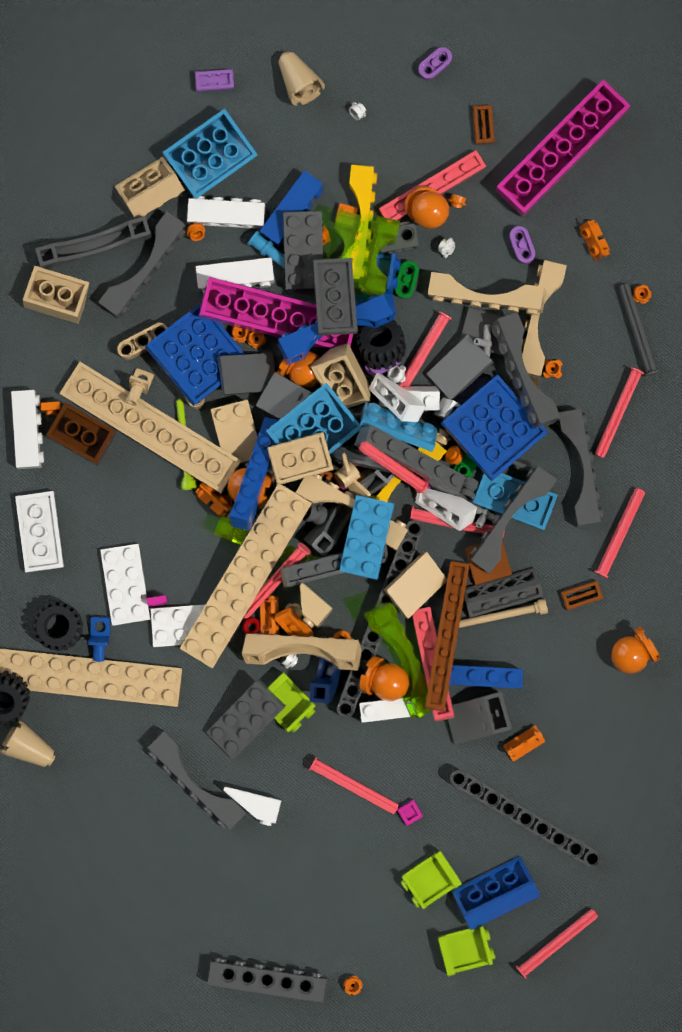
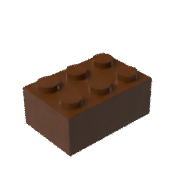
(81, 434)

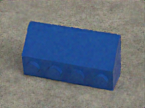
(495, 893)

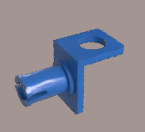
(99, 639)

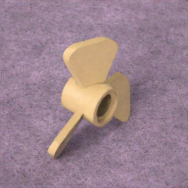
(348, 476)

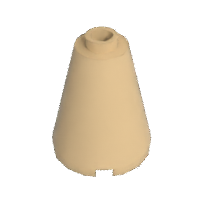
(299, 79)
(27, 746)

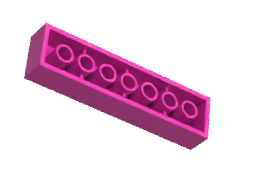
(563, 148)
(261, 311)

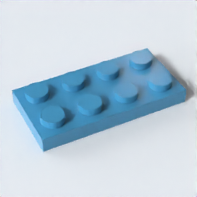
(414, 433)
(496, 493)
(367, 537)

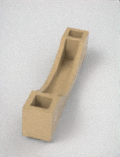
(551, 278)
(526, 298)
(318, 491)
(264, 648)

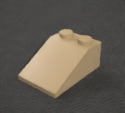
(235, 429)

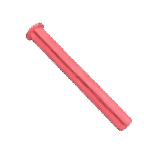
(425, 348)
(618, 412)
(419, 484)
(428, 517)
(620, 533)
(276, 578)
(354, 786)
(557, 942)

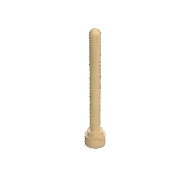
(538, 607)

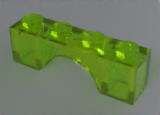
(347, 228)
(384, 233)

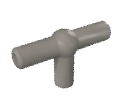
(486, 342)
(484, 514)

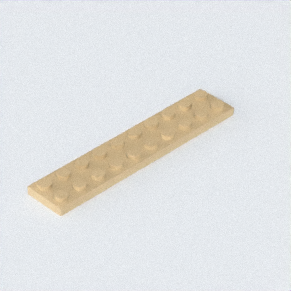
(150, 427)
(245, 575)
(94, 679)

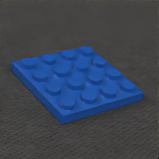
(191, 352)
(493, 428)

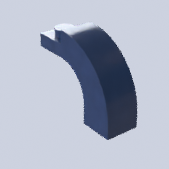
(325, 683)

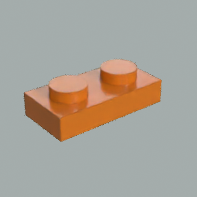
(293, 623)

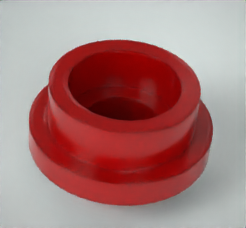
(248, 621)

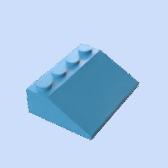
(209, 154)
(317, 414)

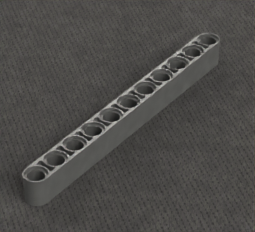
(373, 646)

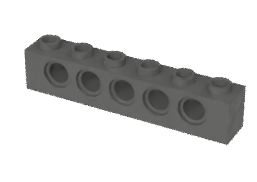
(217, 978)

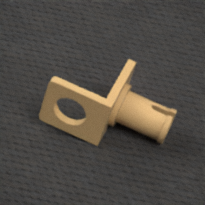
(138, 386)

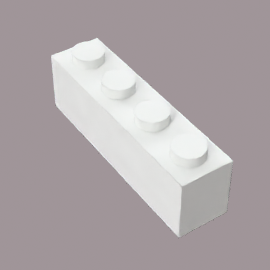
(226, 213)
(240, 272)
(26, 429)

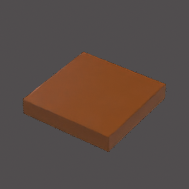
(500, 570)

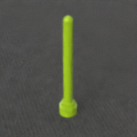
(188, 481)

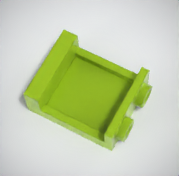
(296, 703)
(430, 880)
(466, 949)

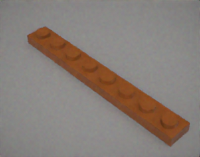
(447, 636)

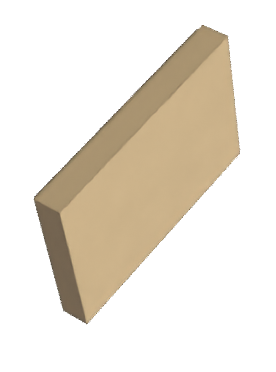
(300, 458)
(415, 584)

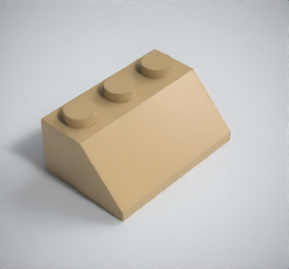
(149, 188)
(56, 294)
(343, 375)
(313, 607)

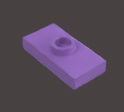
(214, 80)

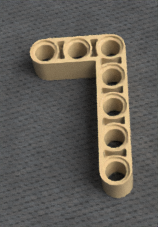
(137, 349)

